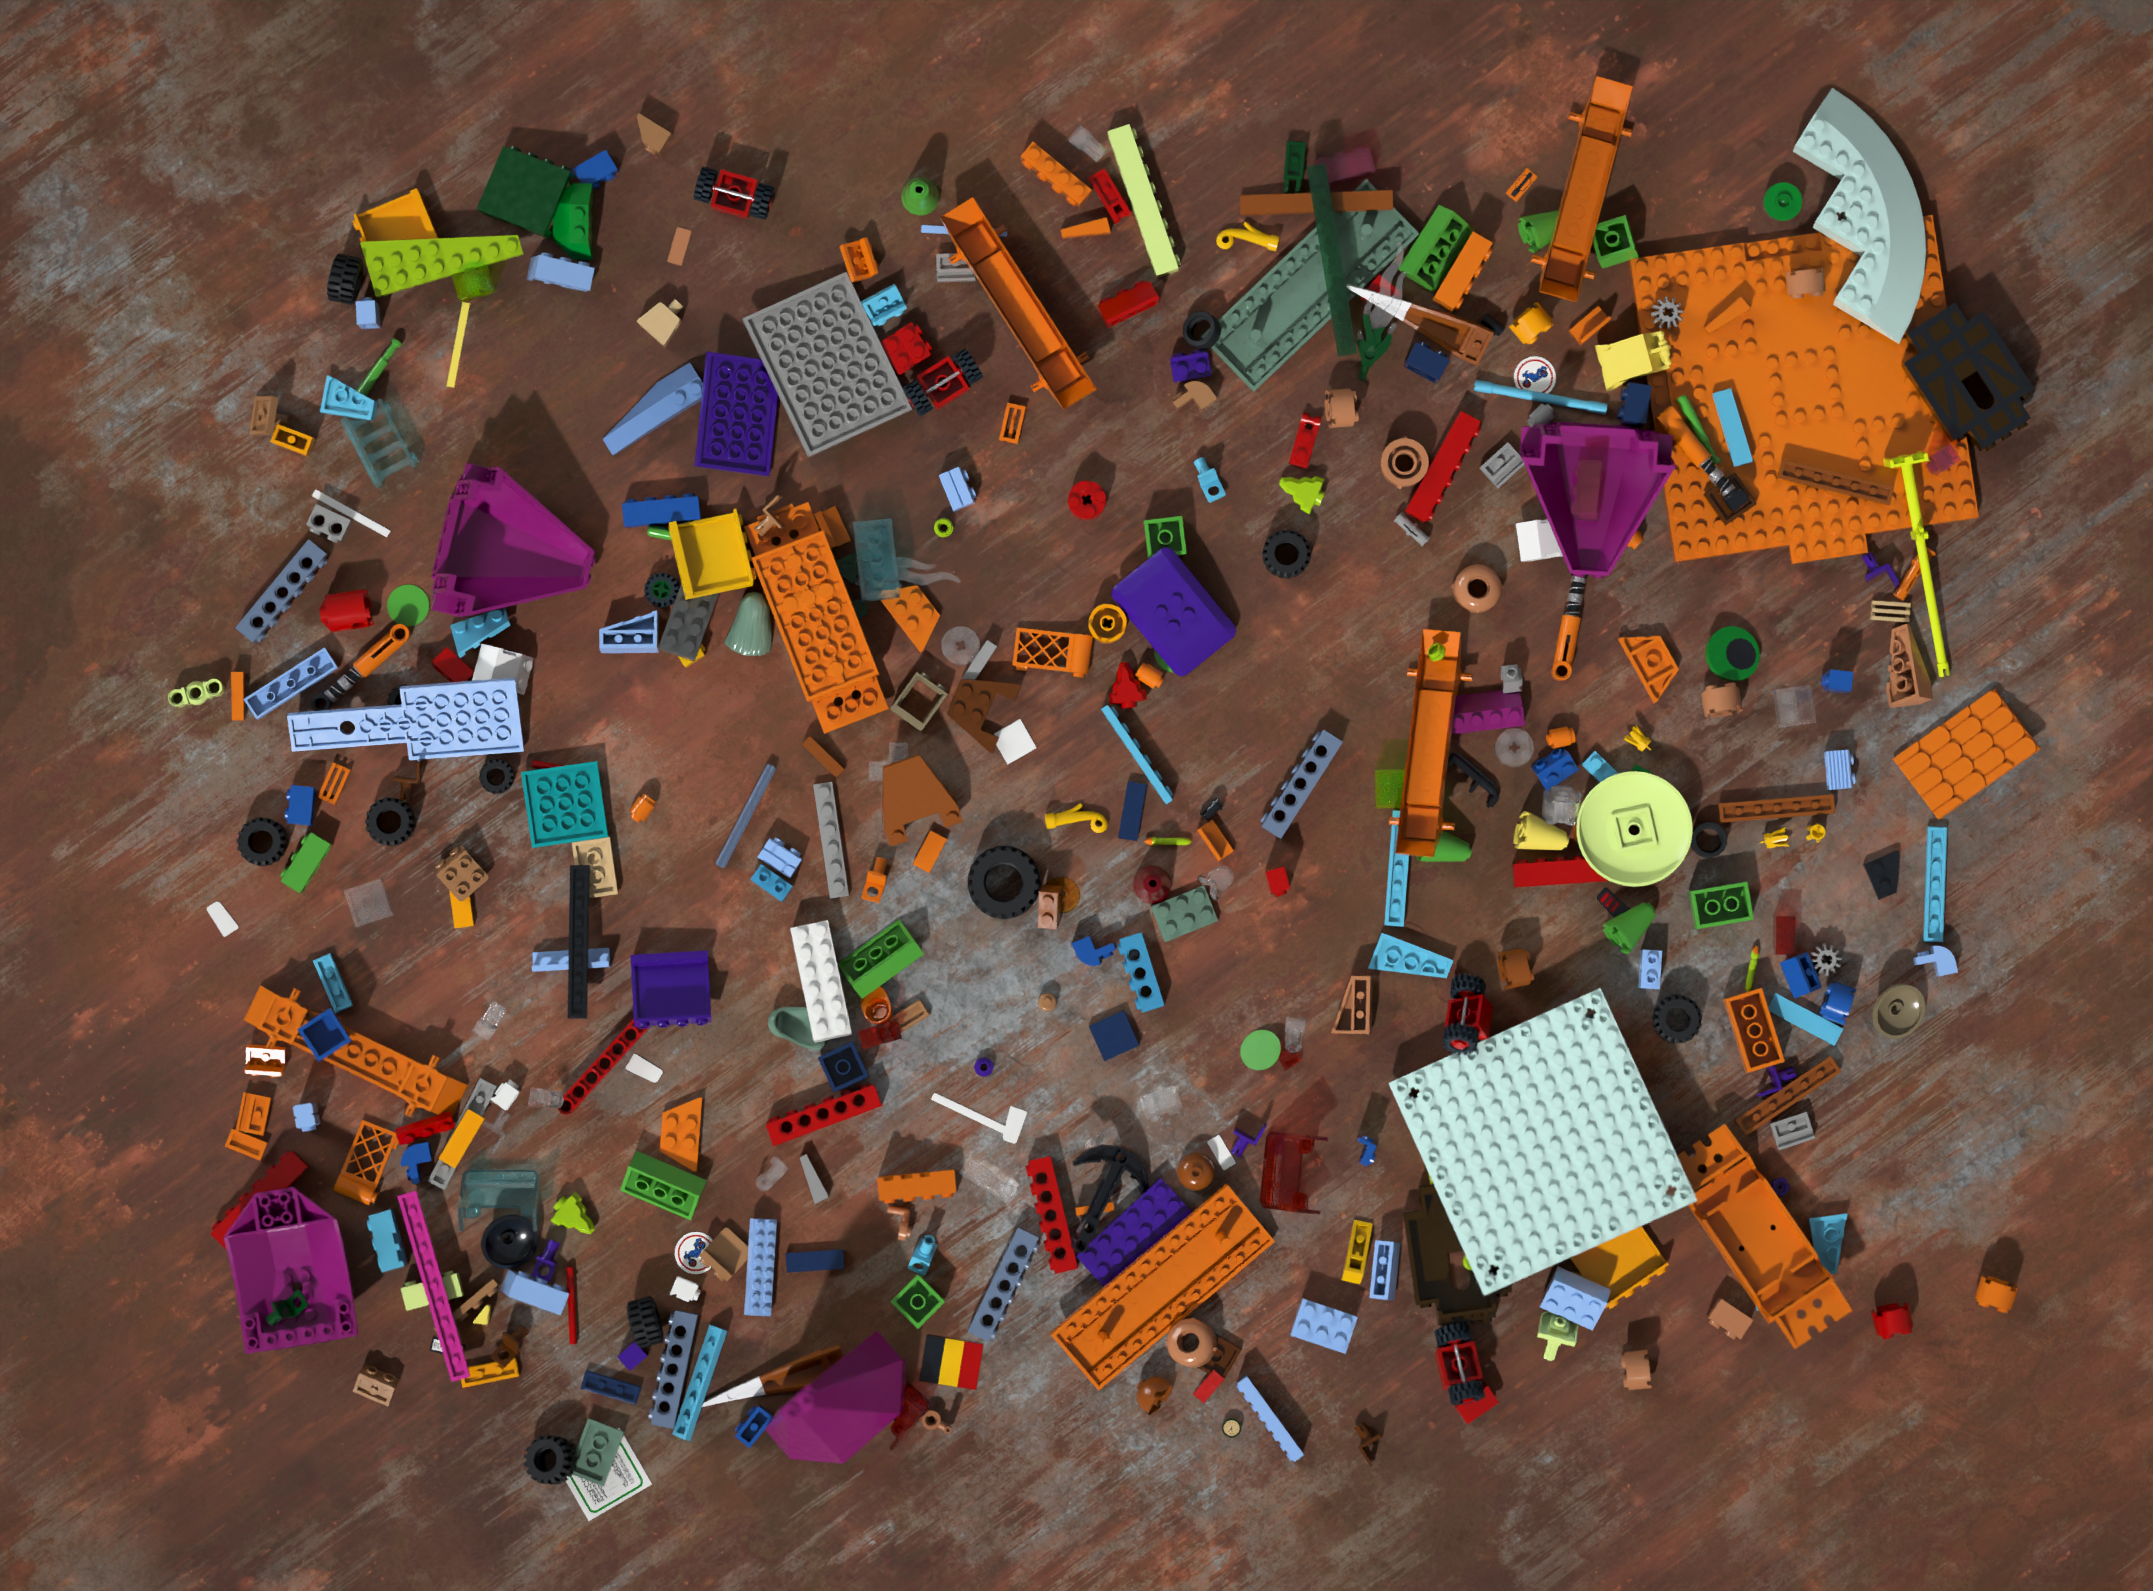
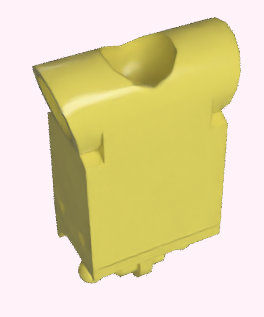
(1633, 358)

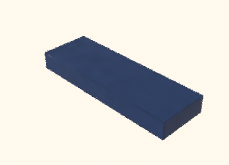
(1132, 811)
(815, 1260)
(611, 1387)

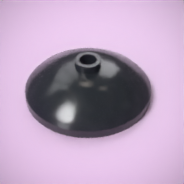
(514, 1249)

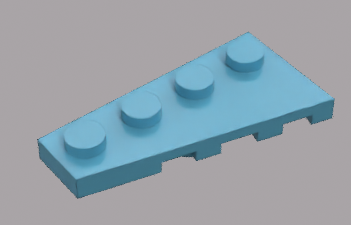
(1403, 957)

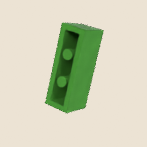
(305, 862)

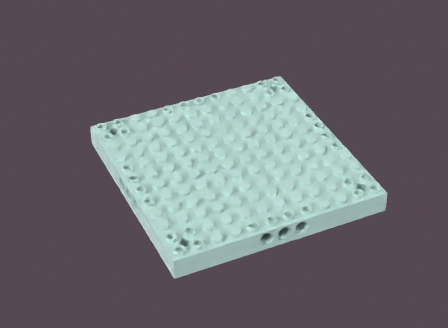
(1542, 1142)

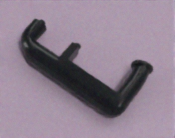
(1476, 775)

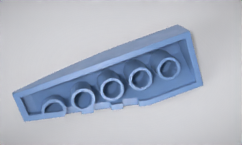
(658, 406)

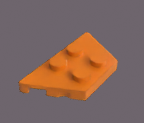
(914, 615)
(1651, 663)
(682, 1133)

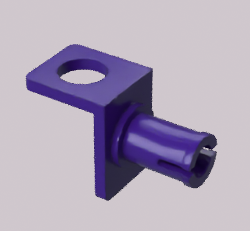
(1876, 569)
(1777, 1077)
(1244, 1139)
(547, 1259)

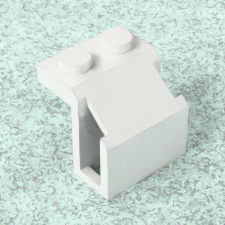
(1537, 541)
(500, 663)

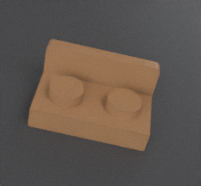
(376, 1385)

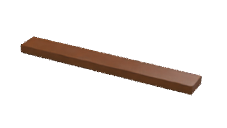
(1302, 202)

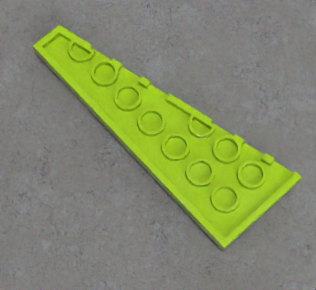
(410, 263)

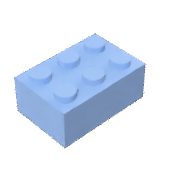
(1575, 1298)
(1323, 1325)

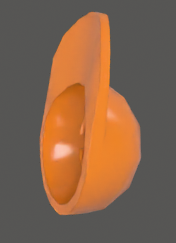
(877, 1006)

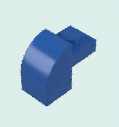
(1088, 955)
(412, 1156)

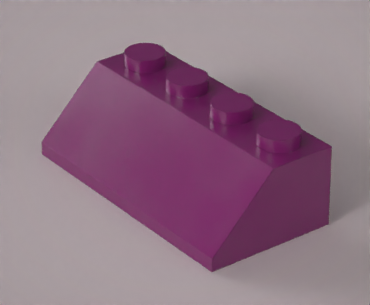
(1487, 712)

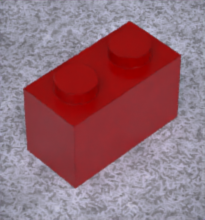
(1277, 881)

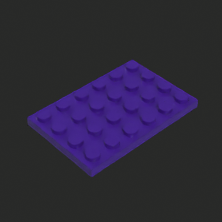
(736, 415)
(1133, 1232)

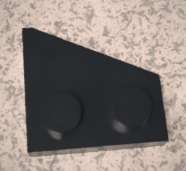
(1883, 874)

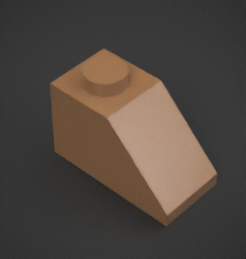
(653, 135)

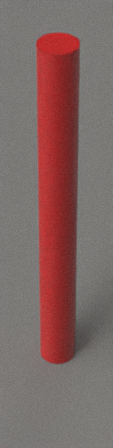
(571, 1305)

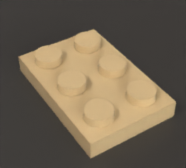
(599, 856)

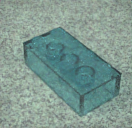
(876, 560)

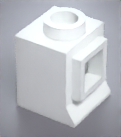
(506, 1094)
(685, 1289)

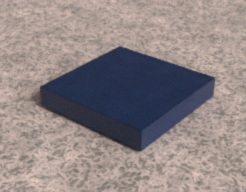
(1113, 1035)

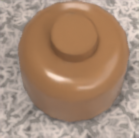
(1047, 1002)

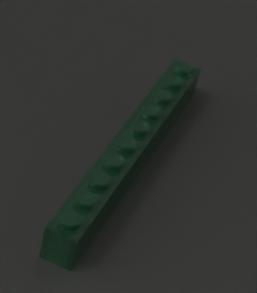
(1332, 260)

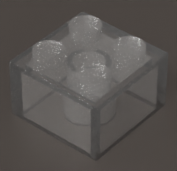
(369, 903)

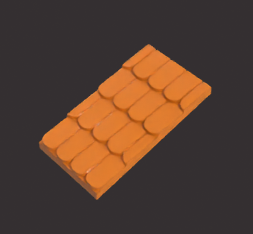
(1966, 753)

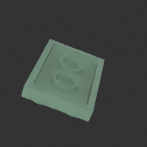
(1184, 913)
(597, 1451)

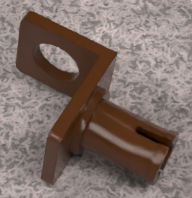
(406, 782)
(510, 1345)
(1367, 1439)

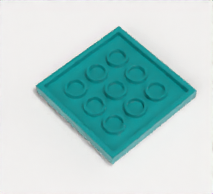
(564, 804)

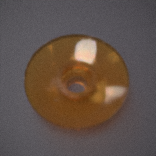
(1072, 897)

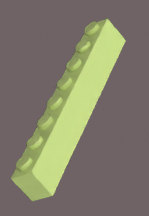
(1142, 200)

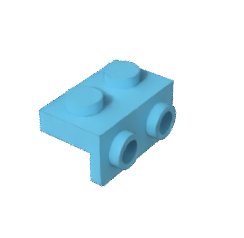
(884, 305)

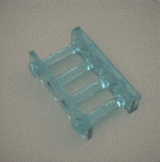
(369, 459)

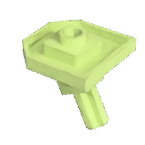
(1556, 1331)

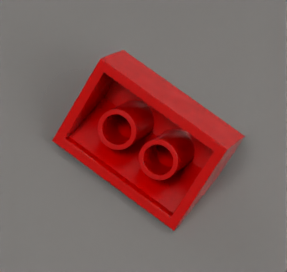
(1128, 303)

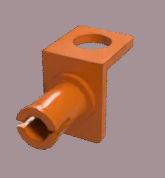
(875, 879)

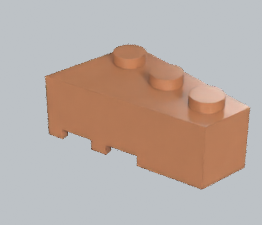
(1356, 1008)

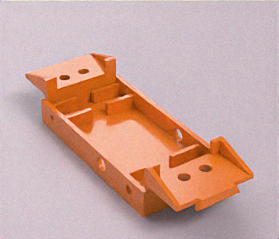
(816, 618)

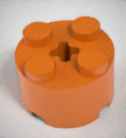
(1995, 1293)

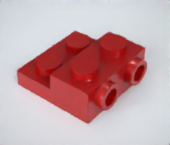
(906, 348)

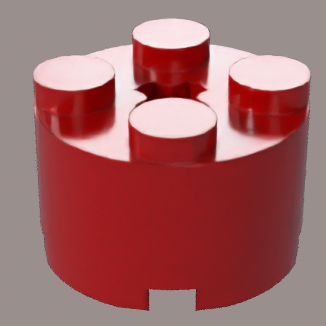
(1087, 511)
(1892, 1320)

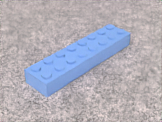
(291, 683)
(760, 1267)
(1272, 1422)

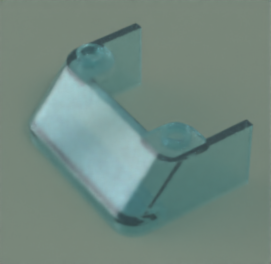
(499, 1190)

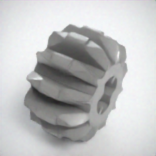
(1667, 306)
(1824, 966)

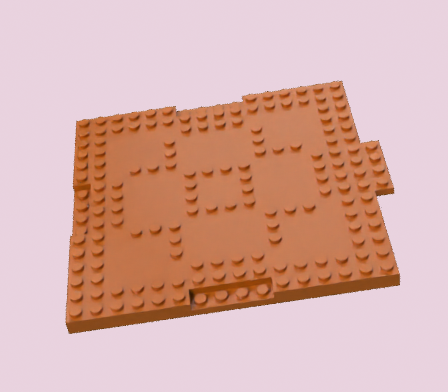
(1806, 392)

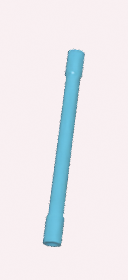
(1590, 406)

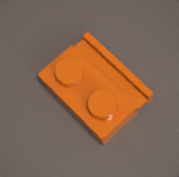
(253, 1113)

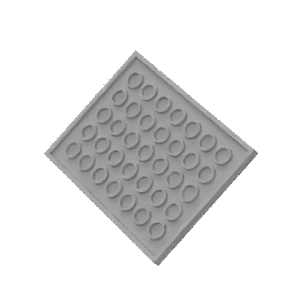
(827, 364)

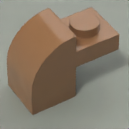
(1199, 392)

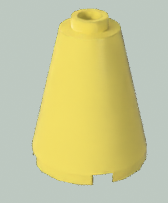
(1538, 835)

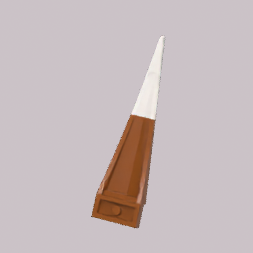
(1456, 334)
(789, 1377)

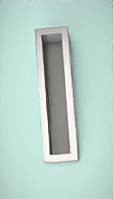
(980, 661)
(816, 1187)

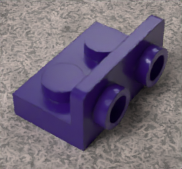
(1190, 366)

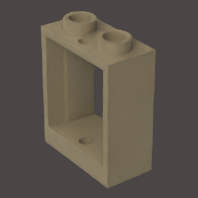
(924, 678)

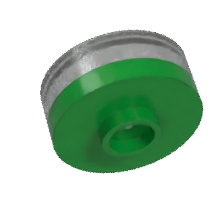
(1782, 201)

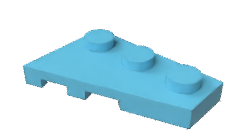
(345, 401)
(476, 629)
(1827, 1239)

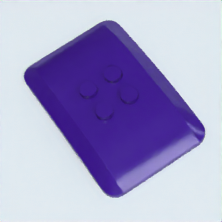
(1173, 611)

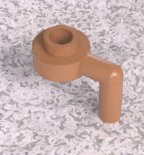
(904, 1230)
(938, 1423)

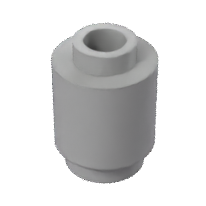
(1541, 415)

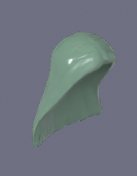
(751, 627)
(794, 1025)

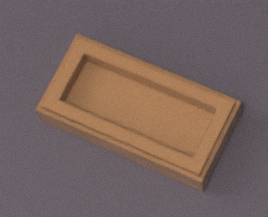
(910, 1015)

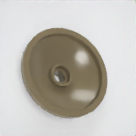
(1904, 1016)

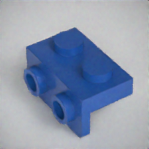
(1554, 768)
(1368, 1155)

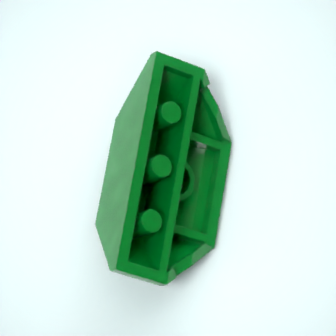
(575, 222)

